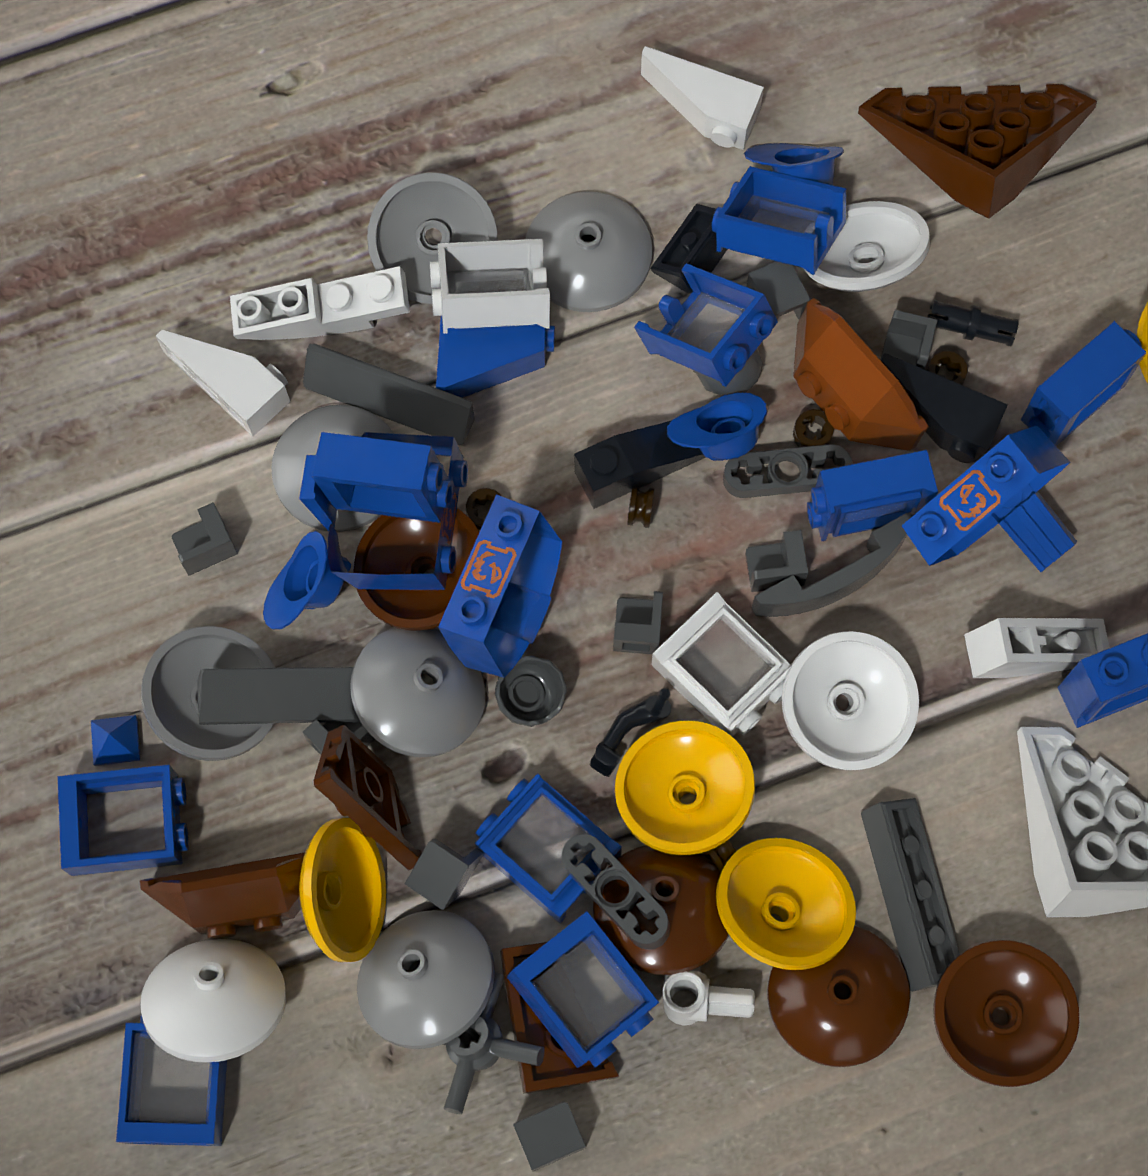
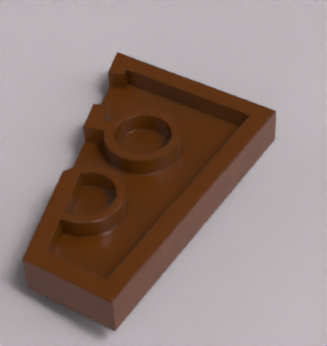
(557, 1068)

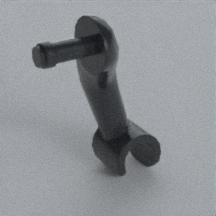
(645, 712)

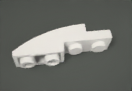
(322, 309)

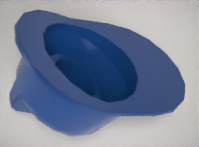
(797, 160)
(722, 427)
(303, 583)

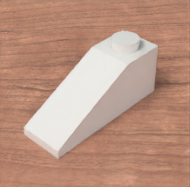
(710, 100)
(232, 379)
(1033, 645)

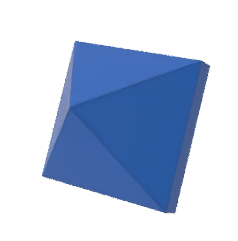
(115, 740)

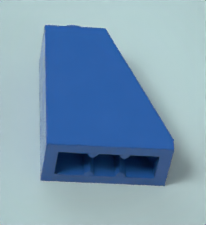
(489, 356)

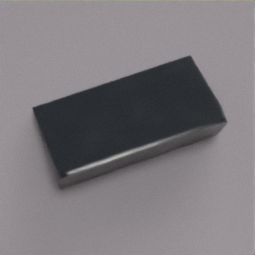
(691, 244)

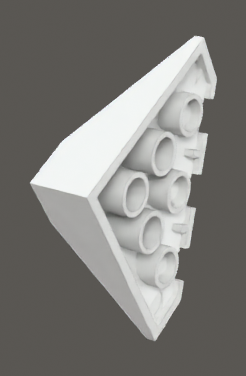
(1082, 828)

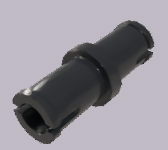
(973, 322)

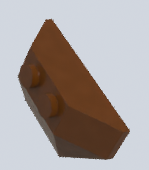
(232, 895)

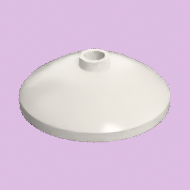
(874, 248)
(879, 694)
(218, 1016)

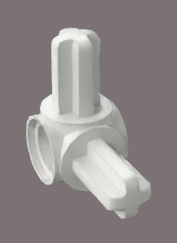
(710, 999)

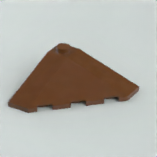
(979, 144)

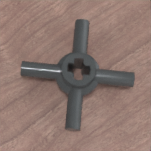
(485, 1052)

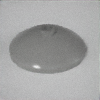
(412, 208)
(597, 272)
(303, 439)
(171, 693)
(404, 709)
(441, 994)

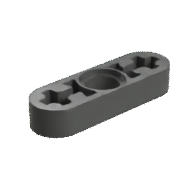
(775, 486)
(602, 858)

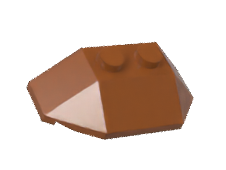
(852, 383)

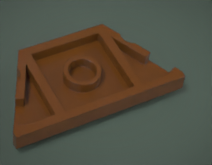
(365, 792)

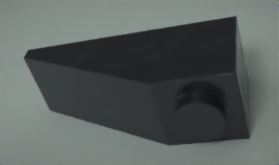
(956, 415)
(630, 460)

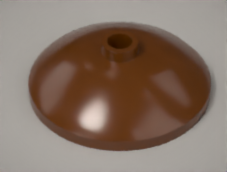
(410, 547)
(691, 909)
(1038, 1007)
(835, 1029)

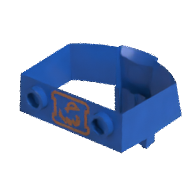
(993, 492)
(322, 509)
(503, 589)

